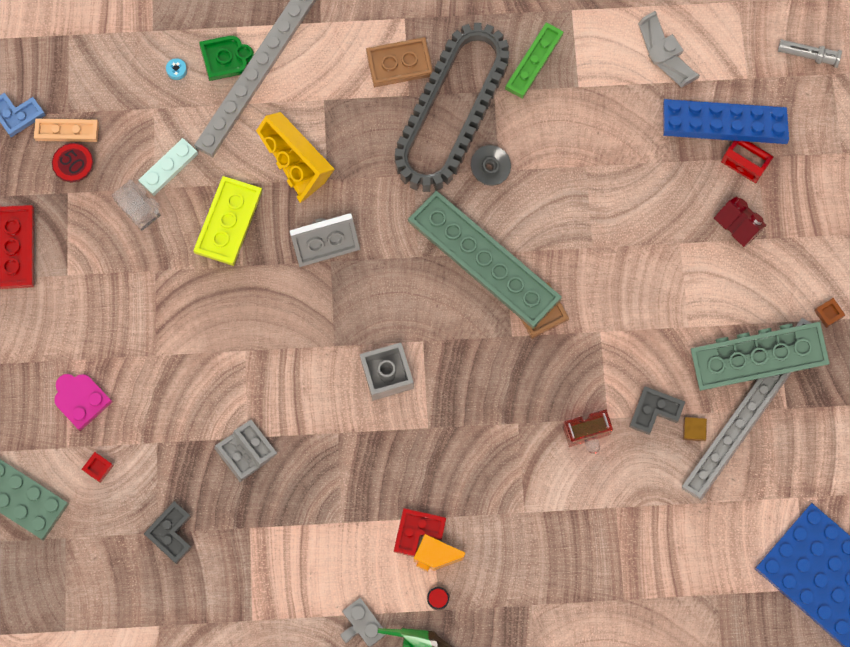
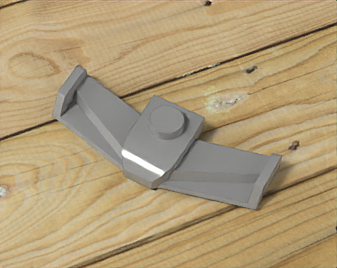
(665, 51)

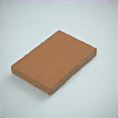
(399, 62)

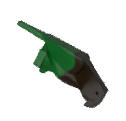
(416, 637)

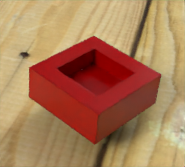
(97, 467)

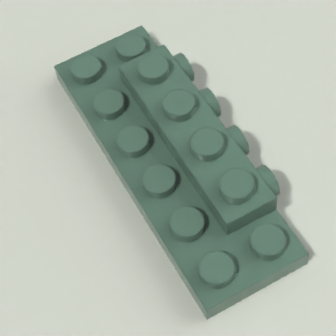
(759, 355)

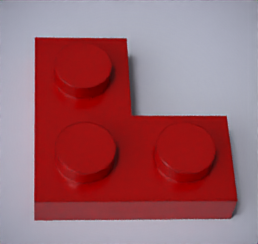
(417, 524)

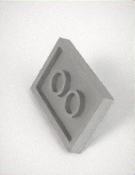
(324, 239)

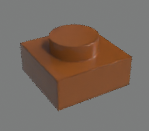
(829, 312)

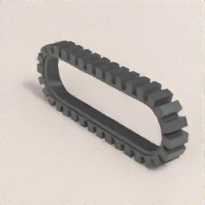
(429, 96)

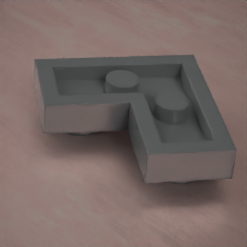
(654, 404)
(164, 532)

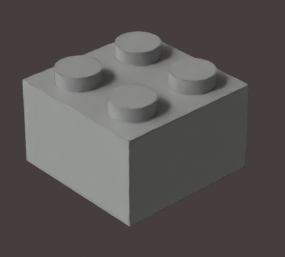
(387, 371)

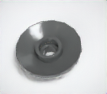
(497, 159)

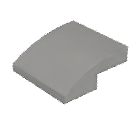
(245, 450)

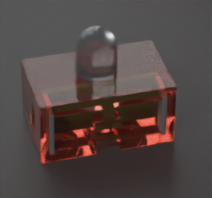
(589, 430)

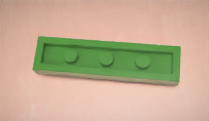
(534, 60)

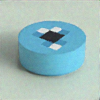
(176, 69)

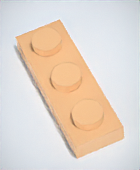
(66, 130)

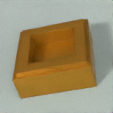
(695, 429)

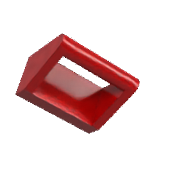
(744, 166)

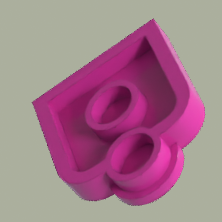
(80, 399)

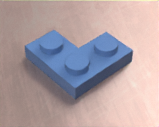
(18, 118)

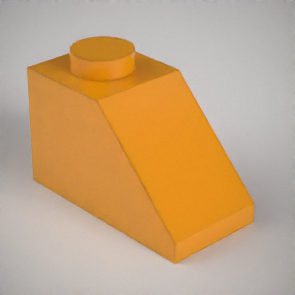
(435, 554)

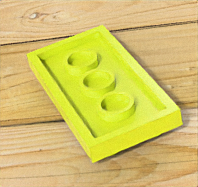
(228, 220)

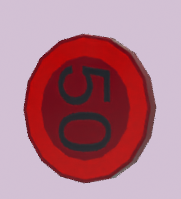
(72, 162)

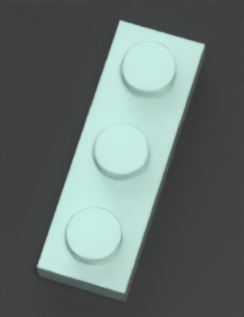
(168, 167)

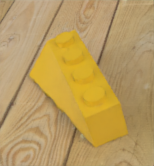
(295, 155)

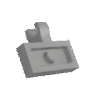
(362, 623)

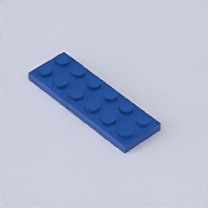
(725, 121)

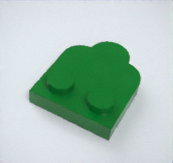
(225, 57)

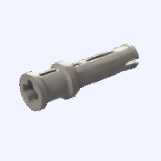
(819, 54)

